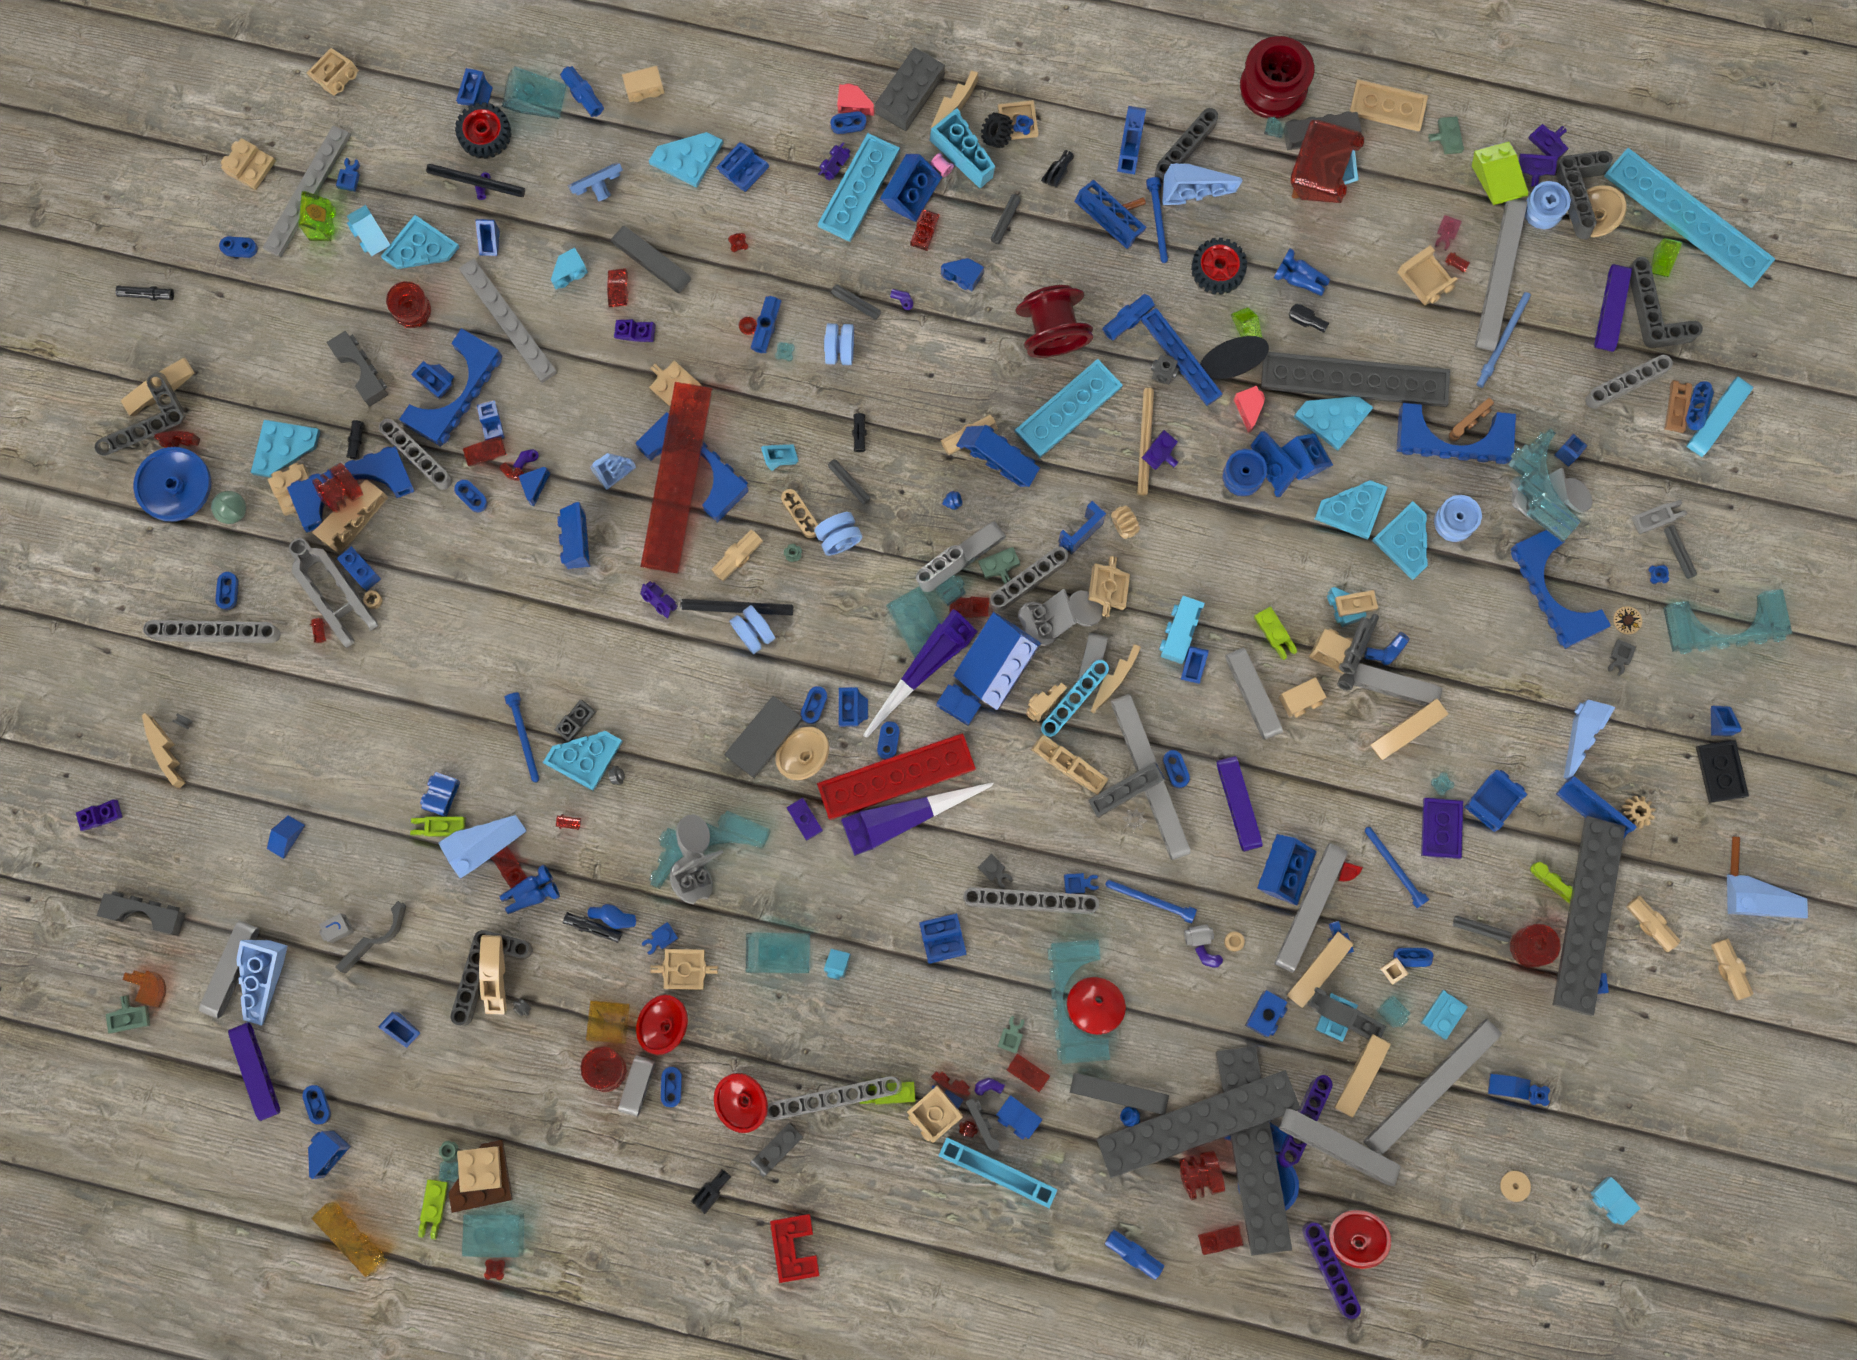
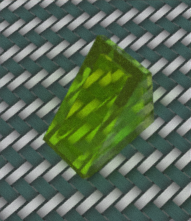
(1665, 256)
(1247, 323)

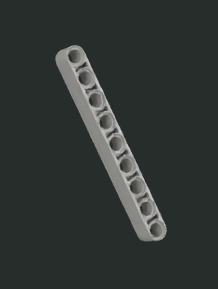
(1501, 274)
(1157, 795)
(1432, 1087)

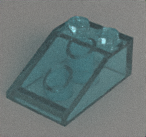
(533, 94)
(913, 619)
(777, 952)
(493, 1235)

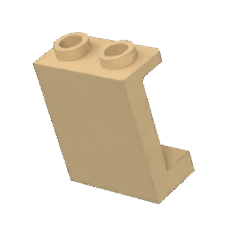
(1426, 276)

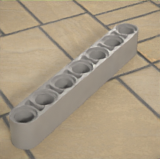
(204, 627)
(1040, 897)
(1311, 907)
(843, 1098)
(1340, 1147)

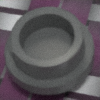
(616, 775)
(521, 1007)

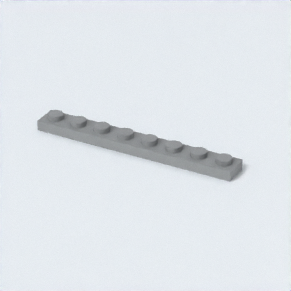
(312, 183)
(507, 320)

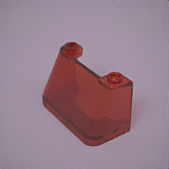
(1324, 161)

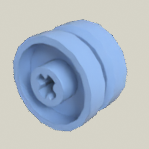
(1547, 205)
(838, 343)
(1457, 518)
(838, 533)
(755, 627)

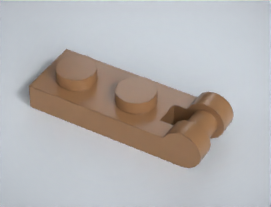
(1678, 406)
(1471, 420)

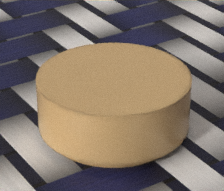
(1234, 941)

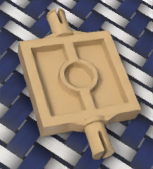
(666, 378)
(1109, 586)
(684, 969)

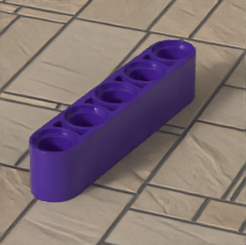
(1612, 307)
(1239, 803)
(254, 1071)
(1320, 1097)
(1338, 1277)

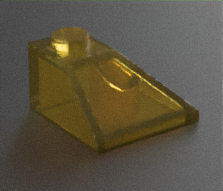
(607, 1022)

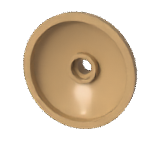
(1610, 204)
(802, 753)

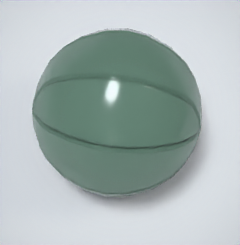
(228, 507)

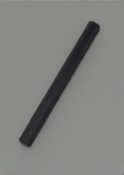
(475, 180)
(736, 607)

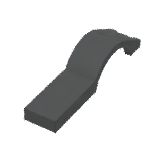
(365, 943)
(1345, 1015)

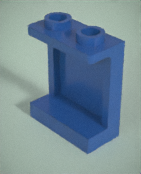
(1095, 520)
(1495, 799)

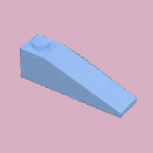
(1191, 182)
(611, 469)
(1588, 721)
(475, 845)
(1759, 898)
(260, 969)

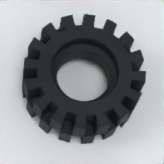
(1004, 126)

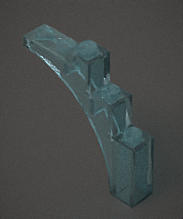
(1536, 485)
(731, 830)

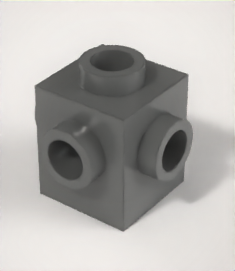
(1164, 369)

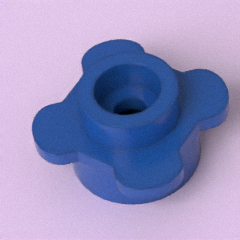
(1022, 119)
(1663, 570)
(1534, 1091)

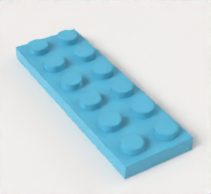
(858, 187)
(1068, 408)

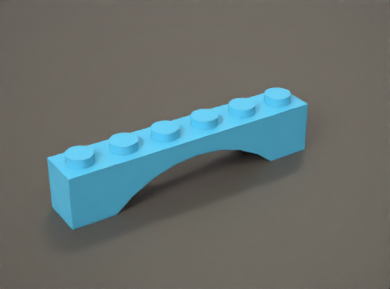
(998, 1172)

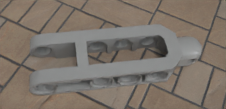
(305, 557)

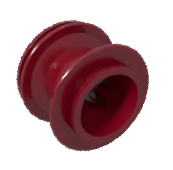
(1273, 91)
(1054, 321)

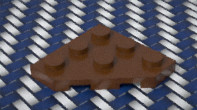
(473, 1199)

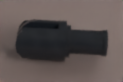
(1058, 170)
(1306, 318)
(710, 1192)

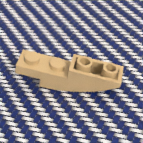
(491, 974)

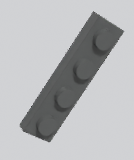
(1126, 789)

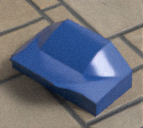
(474, 88)
(433, 378)
(852, 707)

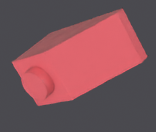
(853, 99)
(1249, 405)

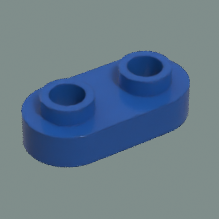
(848, 121)
(237, 248)
(471, 497)
(224, 592)
(813, 705)
(889, 740)
(1176, 769)
(1414, 957)
(669, 1087)
(313, 1106)

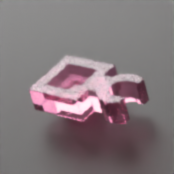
(1447, 229)

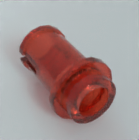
(1457, 262)
(318, 630)
(568, 822)

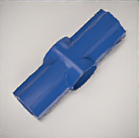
(582, 91)
(1128, 317)
(763, 334)
(1134, 1254)

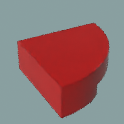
(1349, 872)

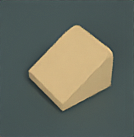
(1394, 971)

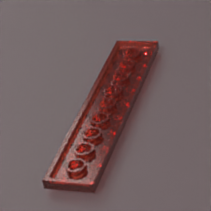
(676, 477)

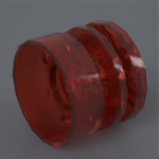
(404, 296)
(339, 486)
(1527, 953)
(593, 1063)
(1202, 1175)

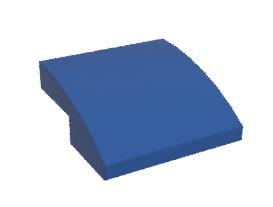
(742, 167)
(942, 938)

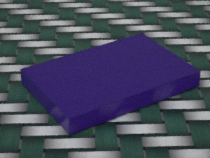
(1442, 828)

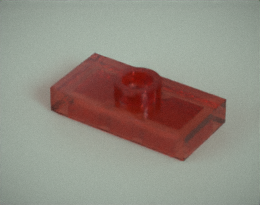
(1028, 1073)

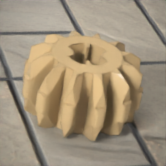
(1125, 522)
(1638, 805)

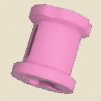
(942, 165)

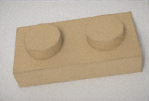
(1356, 603)

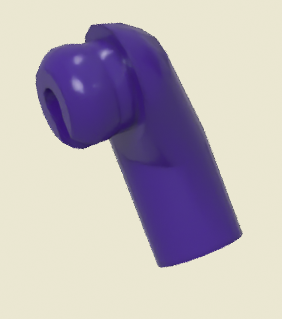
(480, 192)
(904, 298)
(526, 457)
(1208, 959)
(988, 1084)

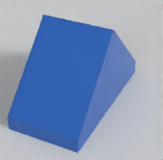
(487, 237)
(1570, 450)
(533, 483)
(1194, 664)
(1724, 721)
(284, 835)
(399, 1029)
(1509, 1086)

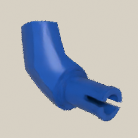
(1389, 653)
(612, 916)

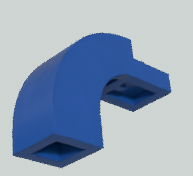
(1131, 140)

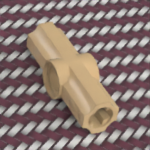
(949, 443)
(737, 555)
(1653, 923)
(1732, 969)

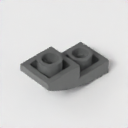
(575, 720)

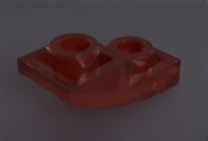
(924, 230)
(617, 287)
(174, 438)
(484, 451)
(971, 607)
(509, 867)
(956, 1087)
(1220, 1239)

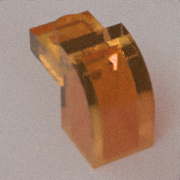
(152, 987)

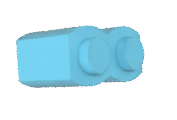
(1615, 1201)

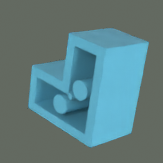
(364, 225)

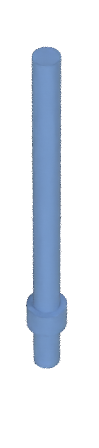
(1488, 368)

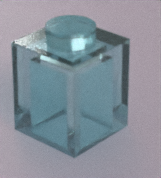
(951, 589)
(1394, 1012)

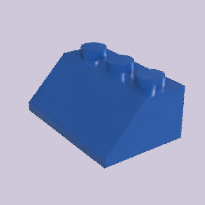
(911, 186)
(574, 536)
(1286, 869)

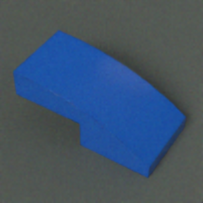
(490, 420)

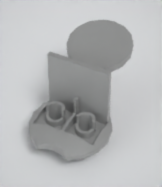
(1570, 491)
(1058, 614)
(689, 875)

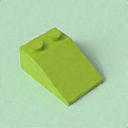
(1499, 173)

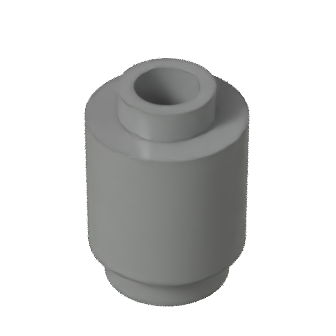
(1198, 935)

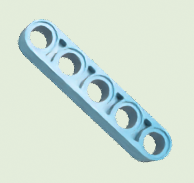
(1720, 416)
(1070, 706)

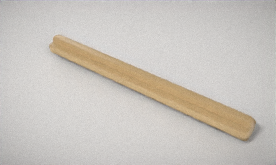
(1145, 442)

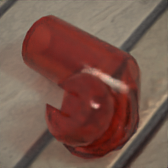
(510, 473)

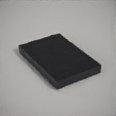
(1722, 771)

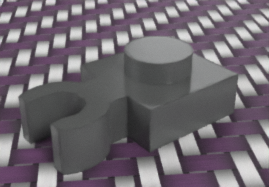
(1621, 654)
(992, 869)

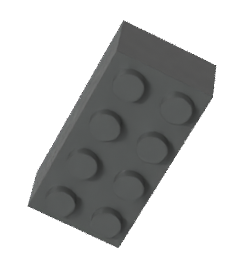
(910, 89)

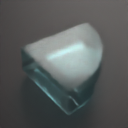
(1273, 128)

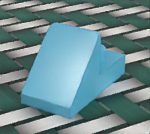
(779, 455)

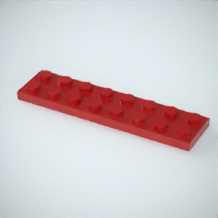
(896, 776)

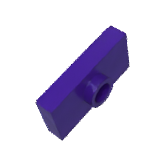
(804, 819)

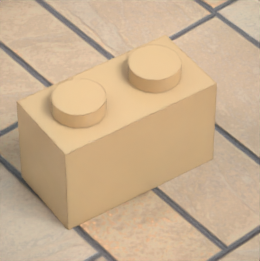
(643, 84)
(1303, 697)

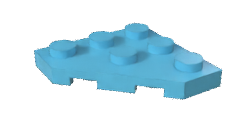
(688, 157)
(419, 245)
(1334, 418)
(282, 446)
(1353, 509)
(1406, 540)
(584, 758)

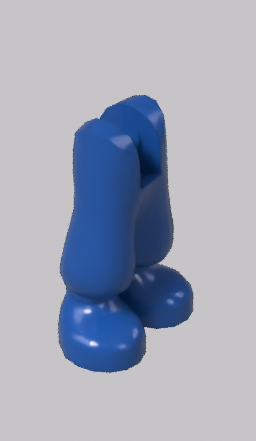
(1303, 274)
(527, 891)

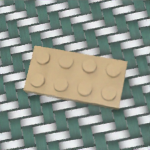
(1388, 105)

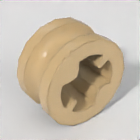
(378, 601)

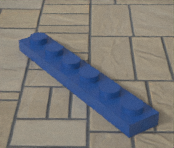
(1186, 362)

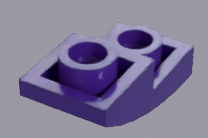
(634, 331)
(99, 815)

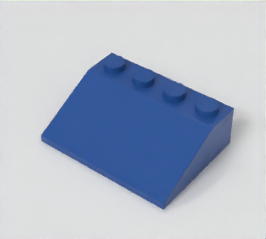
(996, 660)

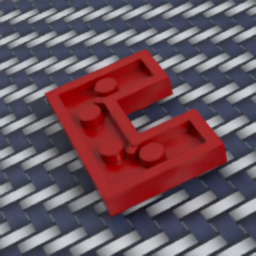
(783, 1234)

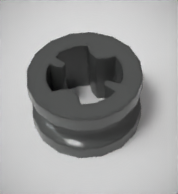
(182, 721)

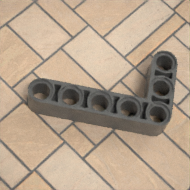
(1570, 174)
(1653, 311)
(147, 424)
(471, 967)

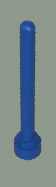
(1153, 185)
(513, 701)
(1417, 897)
(1186, 913)

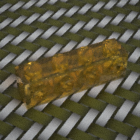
(349, 1239)

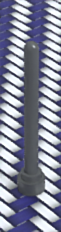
(1347, 681)

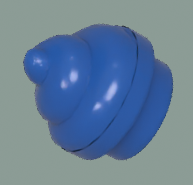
(953, 500)
(1130, 1116)

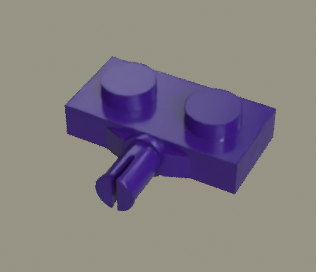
(1549, 141)
(1537, 166)
(1161, 451)

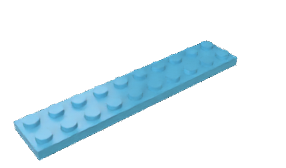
(1689, 217)

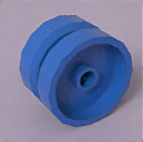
(1234, 472)

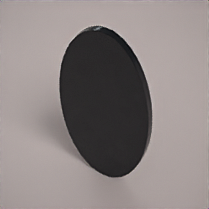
(1235, 357)

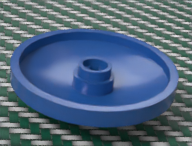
(172, 484)

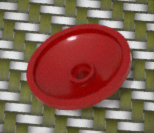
(1095, 1016)
(654, 1024)
(733, 1106)
(1363, 1229)

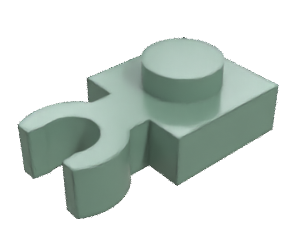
(1010, 1038)

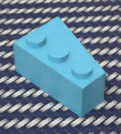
(1181, 629)

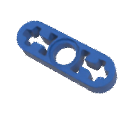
(1697, 398)

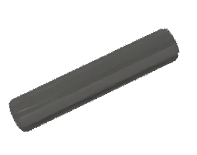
(1005, 219)
(856, 302)
(849, 482)
(1680, 552)
(1482, 929)

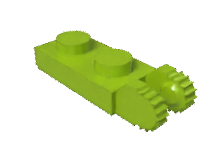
(1274, 632)
(438, 826)
(1552, 880)
(906, 1094)
(433, 1207)

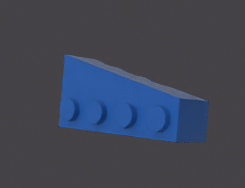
(999, 454)

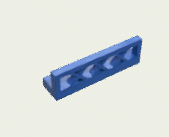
(1106, 215)
(1590, 804)

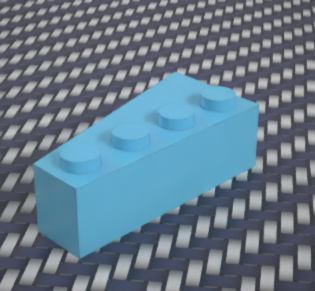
(962, 148)

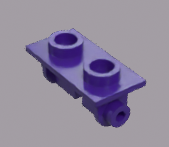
(829, 166)
(652, 593)

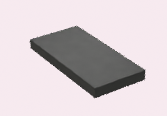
(763, 737)

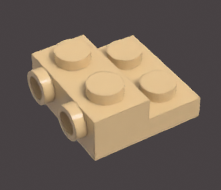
(333, 71)
(247, 163)
(280, 482)
(1042, 704)
(934, 1114)

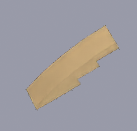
(959, 98)
(141, 396)
(1112, 683)
(1409, 729)
(160, 746)
(1069, 764)
(1320, 969)
(1362, 1075)

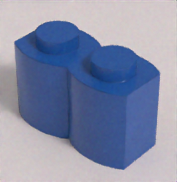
(958, 704)
(440, 794)
(1018, 1117)

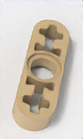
(812, 522)

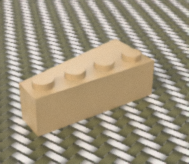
(342, 527)

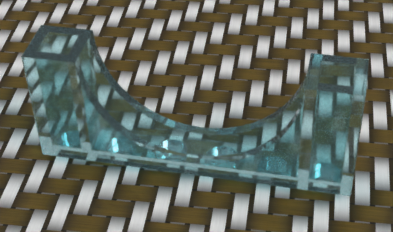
(1688, 633)
(1074, 1045)

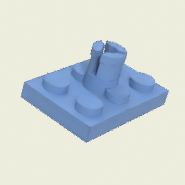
(597, 182)

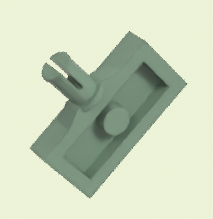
(1448, 135)
(999, 564)
(127, 1017)

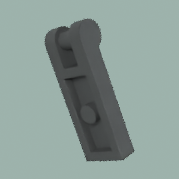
(983, 1125)
(777, 1149)

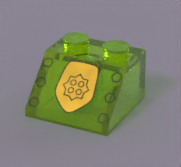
(316, 217)

